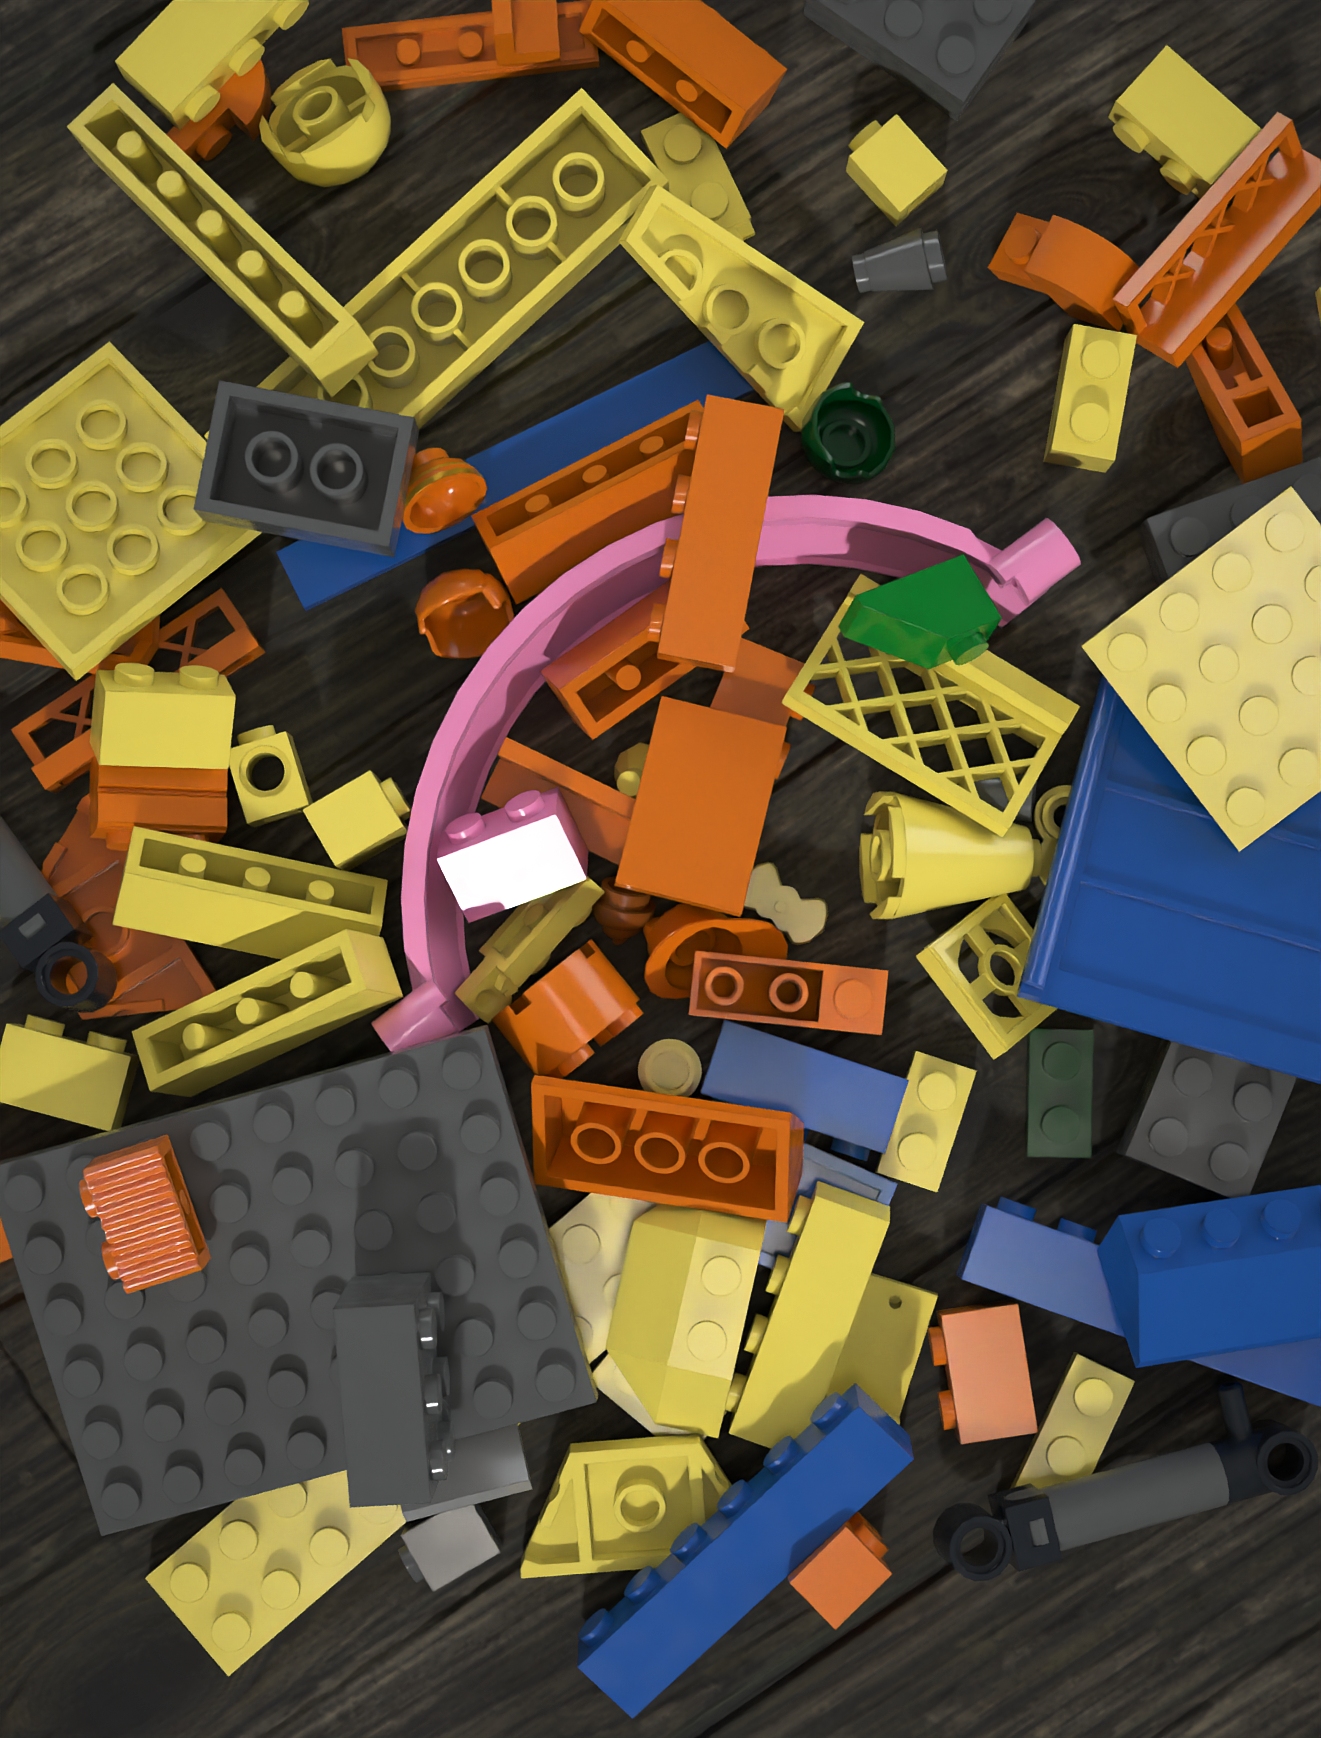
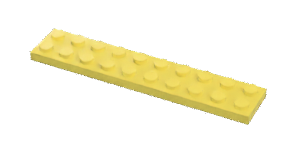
(290, 1545)

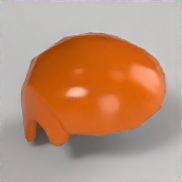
(463, 612)

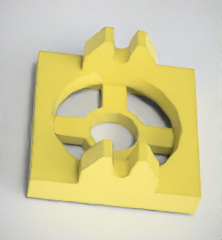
(941, 962)

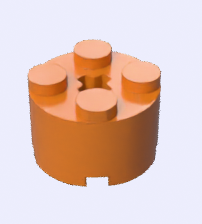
(566, 1010)

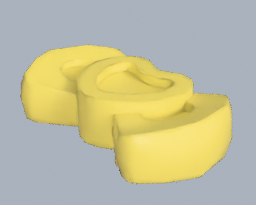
(798, 917)

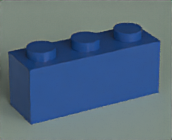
(821, 1089)

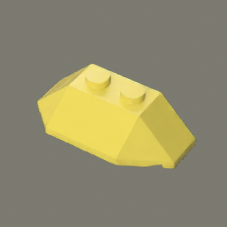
(684, 1311)

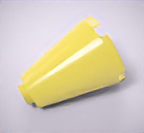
(938, 857)

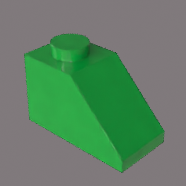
(926, 616)

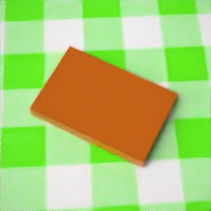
(700, 806)

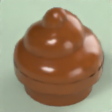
(622, 911)

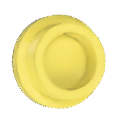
(670, 1068)

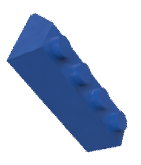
(1217, 1275)

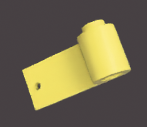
(885, 1342)

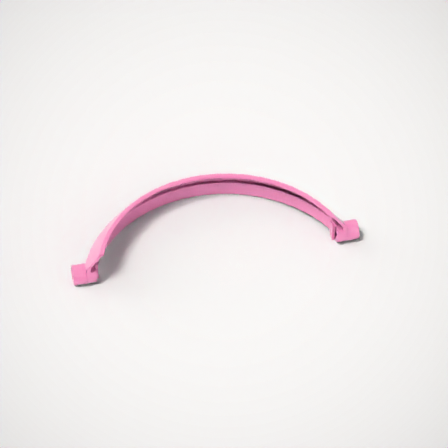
(584, 600)

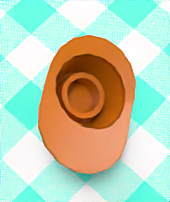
(691, 928)

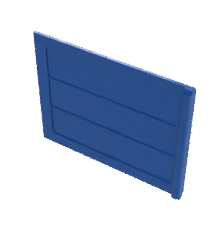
(1167, 922)

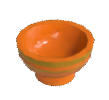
(441, 492)

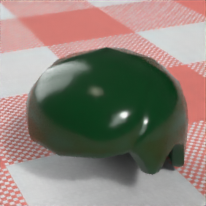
(848, 435)

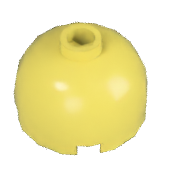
(328, 123)

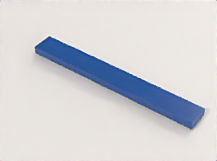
(327, 570)

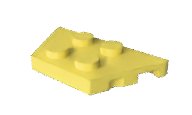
(623, 1504)

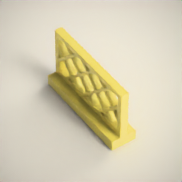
(998, 691)

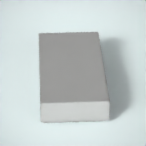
(483, 1470)

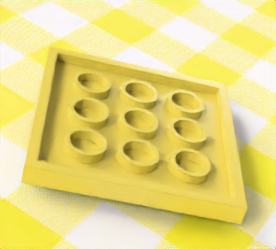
(102, 511)
(1231, 668)

